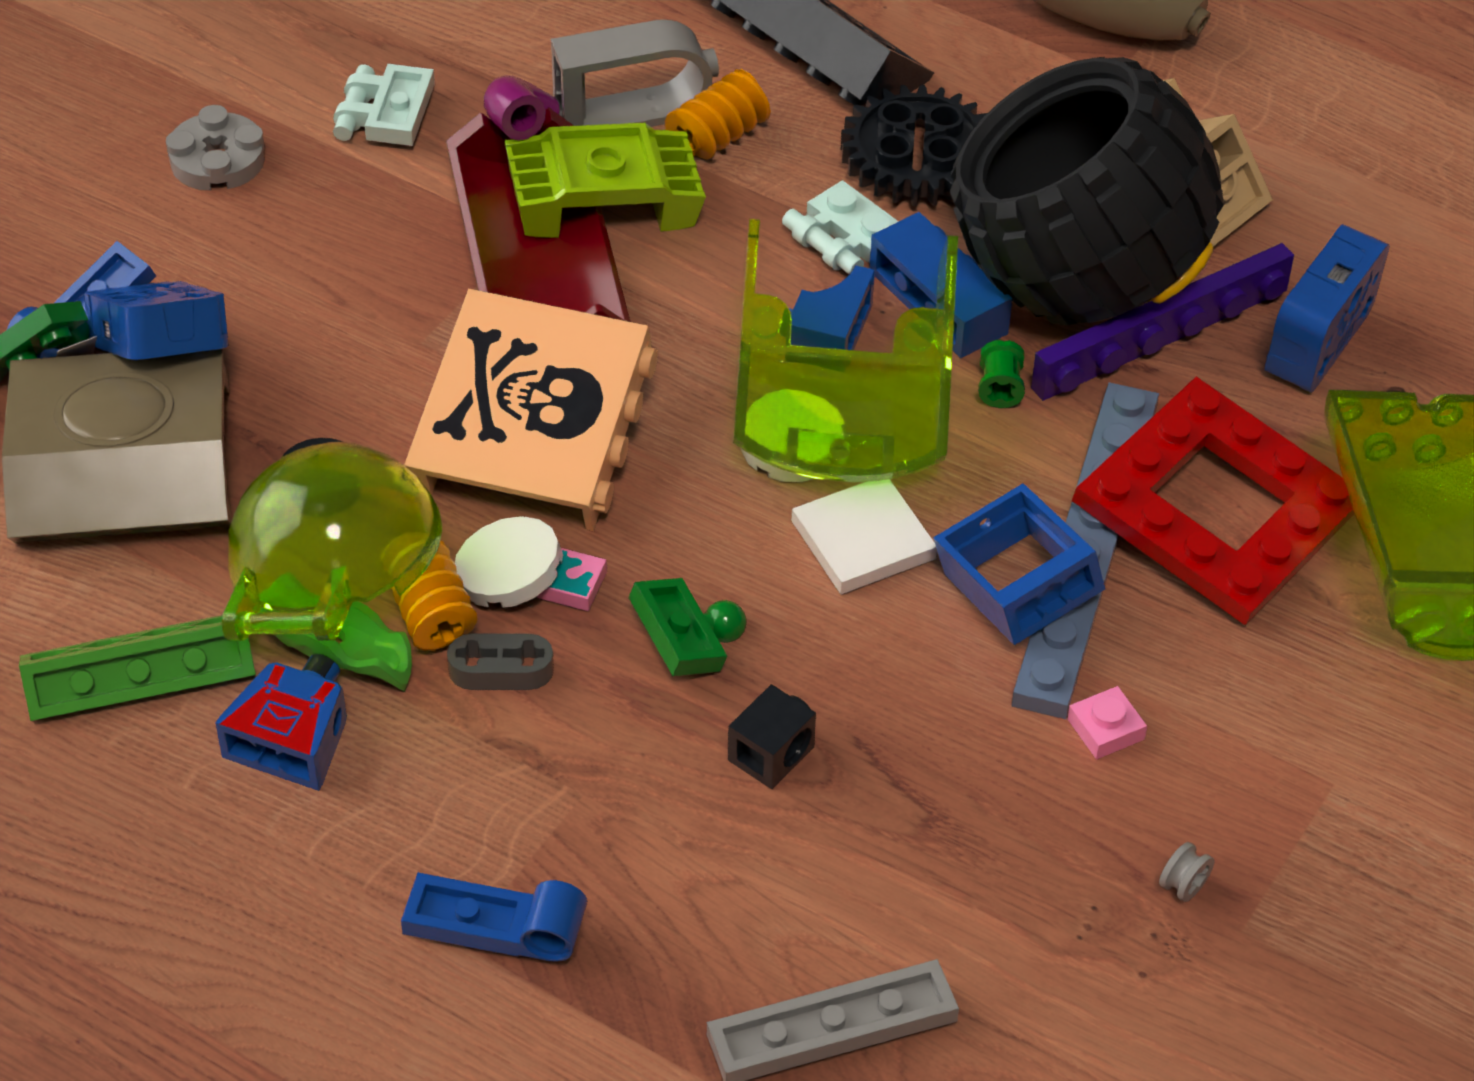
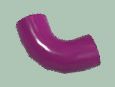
(517, 106)

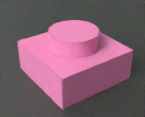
(1107, 722)

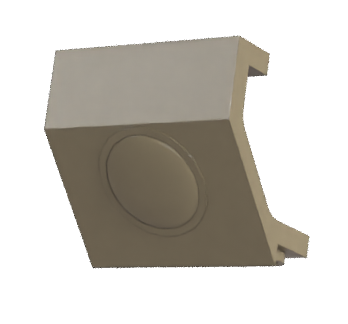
(114, 445)

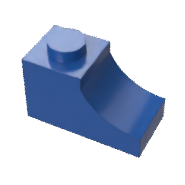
(834, 315)

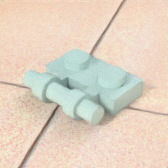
(397, 106)
(847, 218)

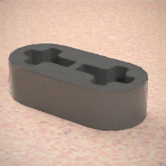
(500, 661)

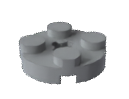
(216, 130)

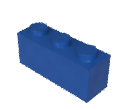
(907, 264)

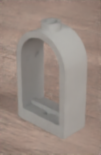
(621, 47)

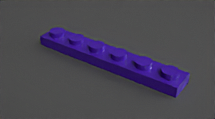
(1157, 325)

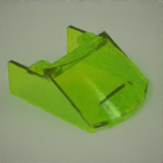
(839, 408)

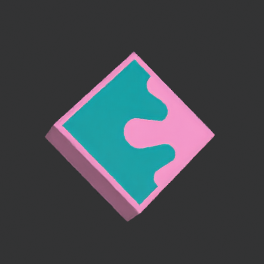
(576, 581)

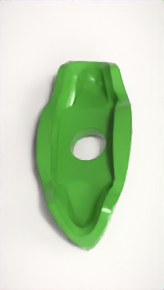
(366, 647)

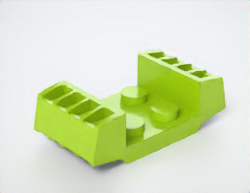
(604, 168)

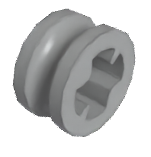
(1186, 871)

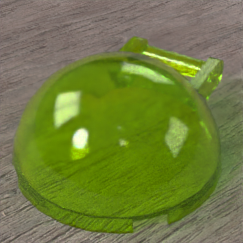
(322, 534)

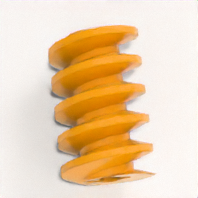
(721, 113)
(437, 604)

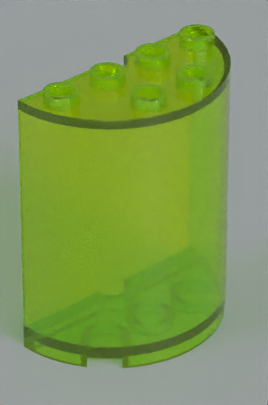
(1414, 506)

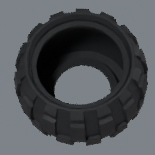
(1087, 190)

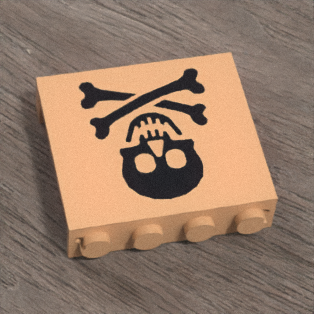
(534, 402)

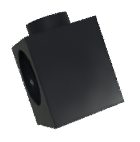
(771, 736)

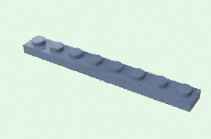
(1058, 649)

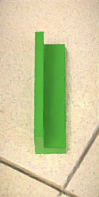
(132, 667)

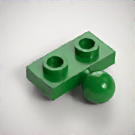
(44, 329)
(681, 631)

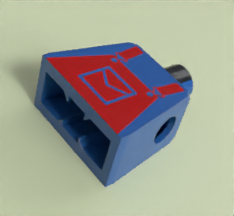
(287, 722)

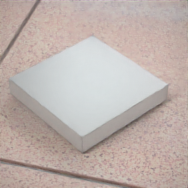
(863, 534)

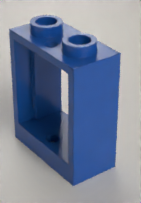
(1037, 596)

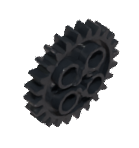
(881, 142)

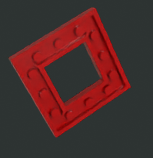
(1237, 581)

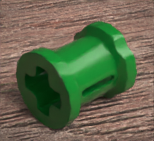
(1001, 381)

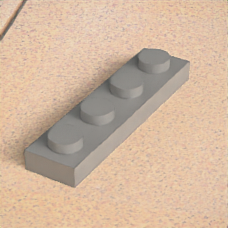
(832, 1022)

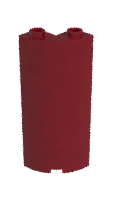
(561, 271)

